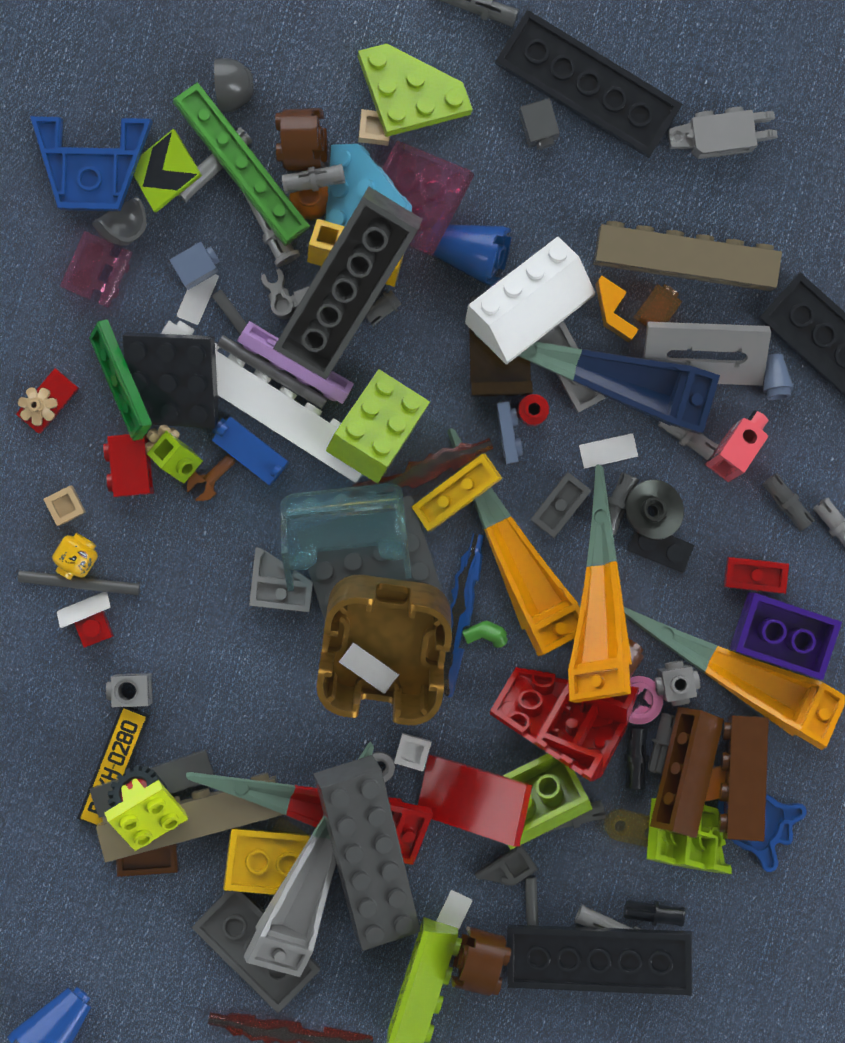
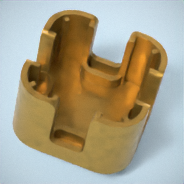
(401, 627)

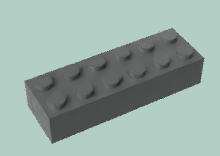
(348, 283)
(367, 852)

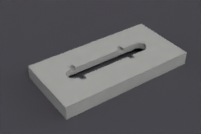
(748, 339)

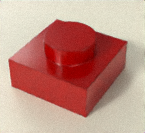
(93, 629)

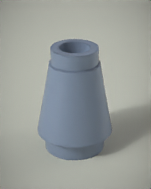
(777, 378)

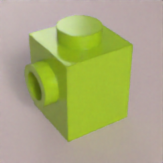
(174, 457)

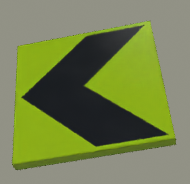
(165, 170)

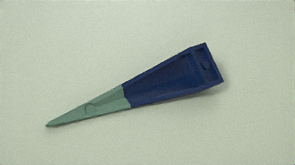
(658, 389)

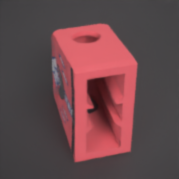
(739, 447)

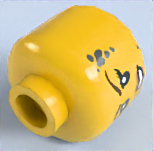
(74, 556)

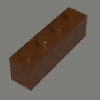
(687, 772)
(745, 778)

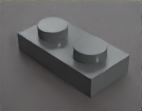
(560, 505)

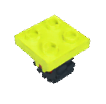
(142, 807)

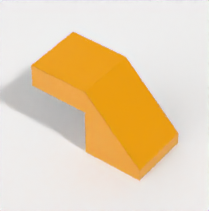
(609, 298)

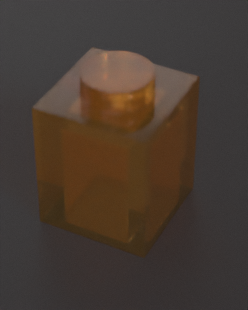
(659, 305)

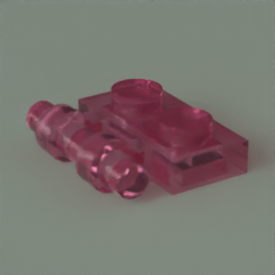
(87, 267)

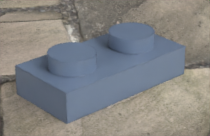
(507, 419)

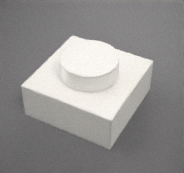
(412, 752)

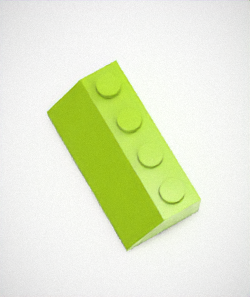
(423, 982)

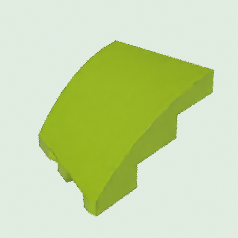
(688, 852)

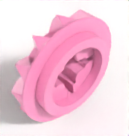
(645, 714)

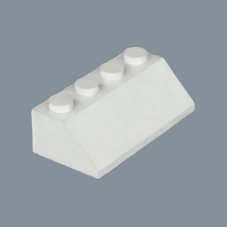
(530, 300)

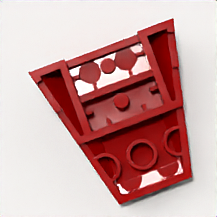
(574, 733)

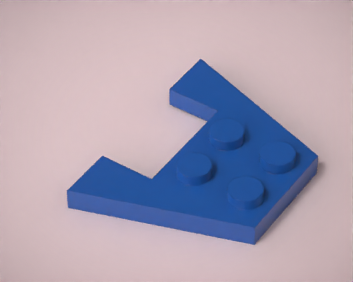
(90, 176)

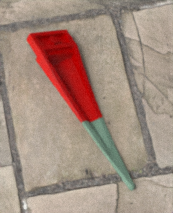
(305, 805)

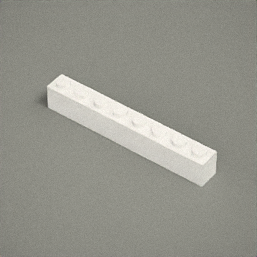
(273, 406)

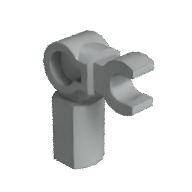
(281, 302)

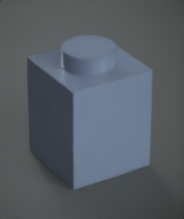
(195, 265)

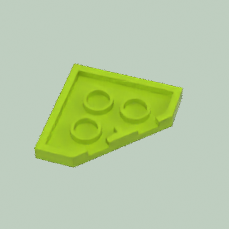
(410, 91)

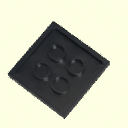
(175, 377)

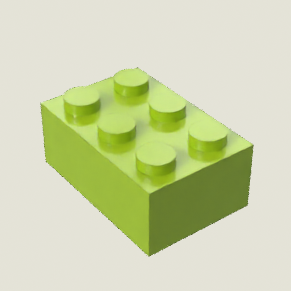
(377, 426)
(553, 798)

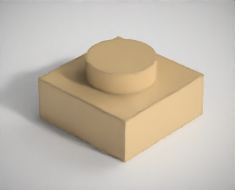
(371, 129)
(64, 505)

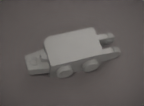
(721, 133)

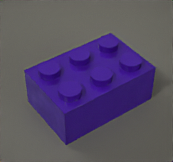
(785, 635)

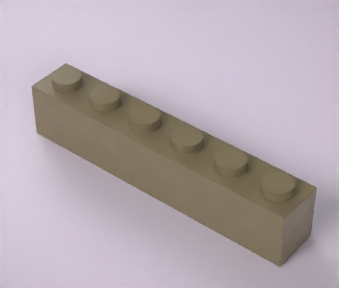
(687, 257)
(206, 815)

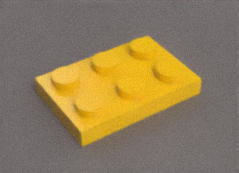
(260, 859)

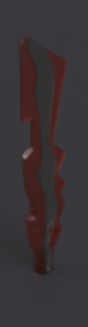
(434, 465)
(282, 1030)

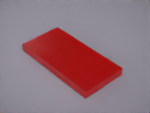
(475, 800)

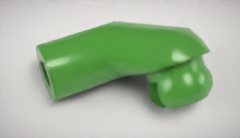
(488, 631)

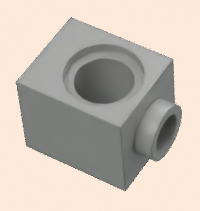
(143, 687)

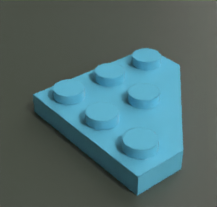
(359, 173)

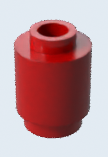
(529, 419)

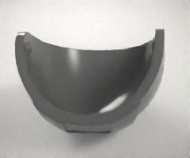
(232, 84)
(124, 225)

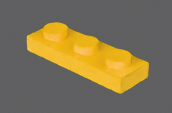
(456, 492)

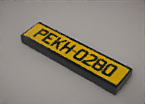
(116, 757)

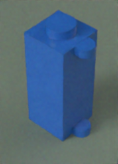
(249, 450)

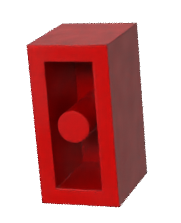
(129, 466)

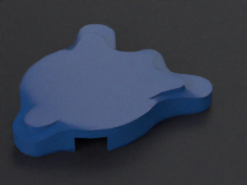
(778, 829)

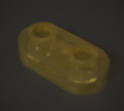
(634, 828)

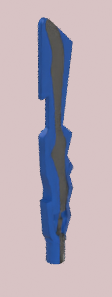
(462, 609)

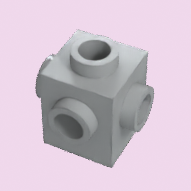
(666, 682)

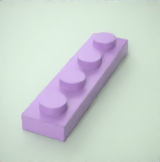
(262, 343)

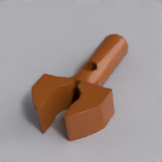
(211, 477)

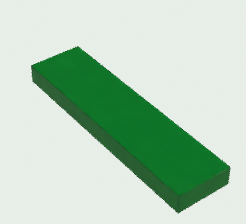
(120, 380)

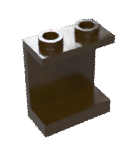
(492, 376)

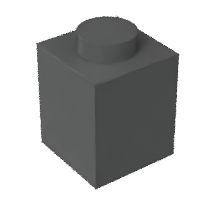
(539, 124)

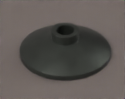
(664, 501)

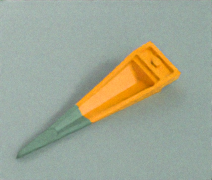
(536, 593)
(601, 639)
(787, 698)

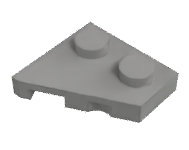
(270, 585)

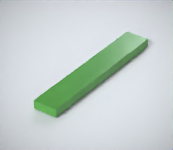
(241, 164)

